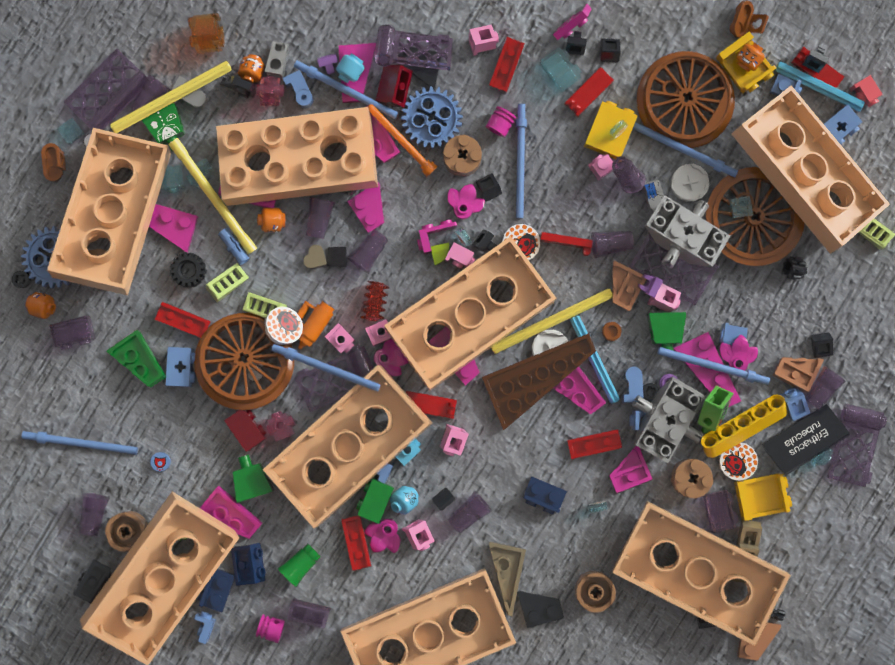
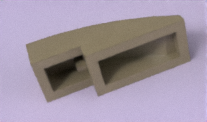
(749, 538)

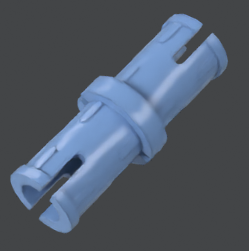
(233, 246)

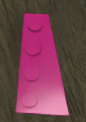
(705, 349)

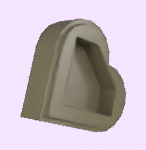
(315, 258)

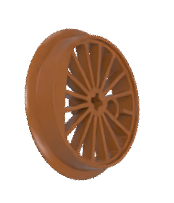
(720, 117)
(776, 249)
(229, 399)

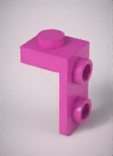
(423, 242)

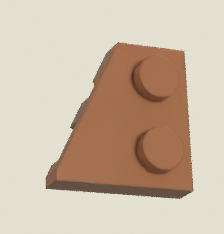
(625, 285)
(798, 372)
(753, 652)

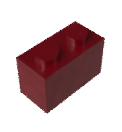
(394, 86)
(246, 429)

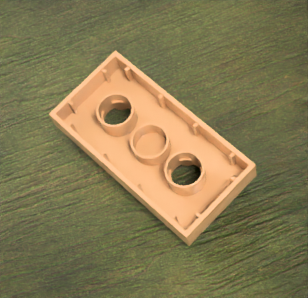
(296, 156)
(810, 169)
(109, 211)
(470, 313)
(347, 447)
(700, 573)
(159, 579)
(427, 629)

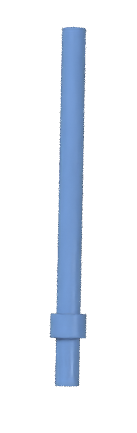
(313, 72)
(521, 124)
(717, 165)
(291, 354)
(748, 375)
(42, 437)

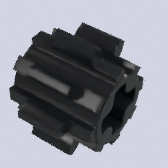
(795, 267)

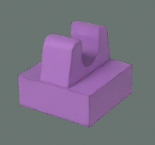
(328, 61)
(652, 286)

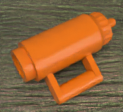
(315, 323)

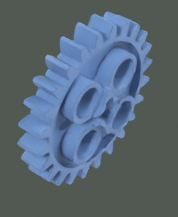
(440, 102)
(40, 271)

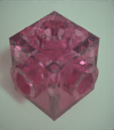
(270, 91)
(286, 431)

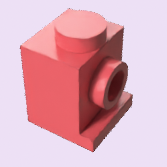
(867, 91)

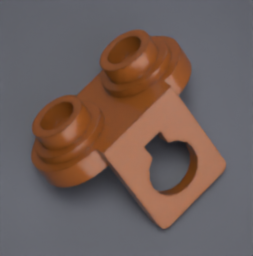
(744, 19)
(53, 162)

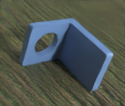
(730, 333)
(634, 419)

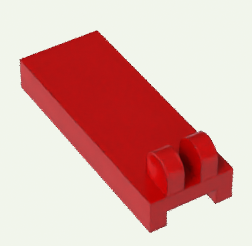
(506, 64)
(827, 74)
(589, 92)
(585, 244)
(182, 320)
(433, 404)
(594, 444)
(356, 543)

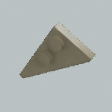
(508, 566)

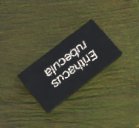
(805, 440)

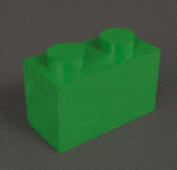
(375, 500)

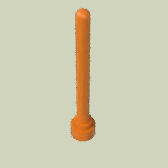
(426, 166)

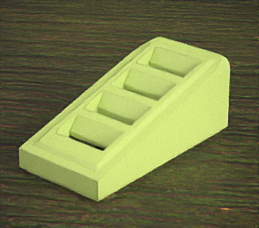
(882, 230)
(222, 277)
(249, 301)

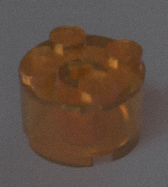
(206, 33)

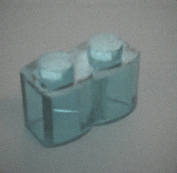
(561, 69)

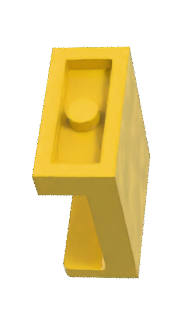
(743, 79)
(606, 118)
(762, 496)

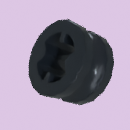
(21, 285)
(653, 394)

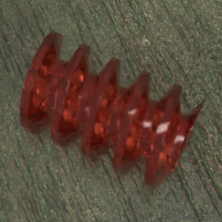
(374, 301)

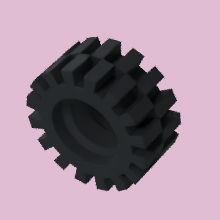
(188, 281)

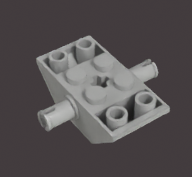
(686, 233)
(663, 436)

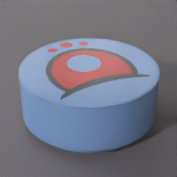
(160, 461)

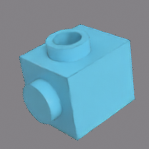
(409, 452)

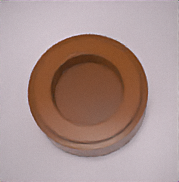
(611, 331)

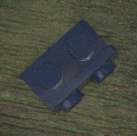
(544, 495)
(248, 564)
(217, 590)

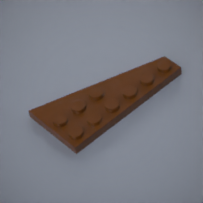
(526, 382)

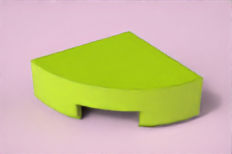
(439, 253)

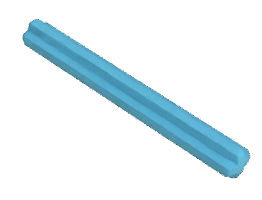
(820, 86)
(597, 364)

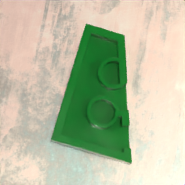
(138, 358)

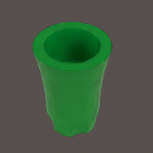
(299, 564)

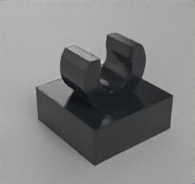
(576, 44)
(815, 60)
(484, 241)

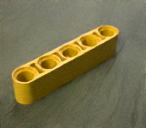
(737, 432)

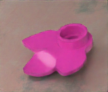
(467, 199)
(738, 351)
(394, 358)
(383, 538)

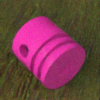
(500, 121)
(270, 628)

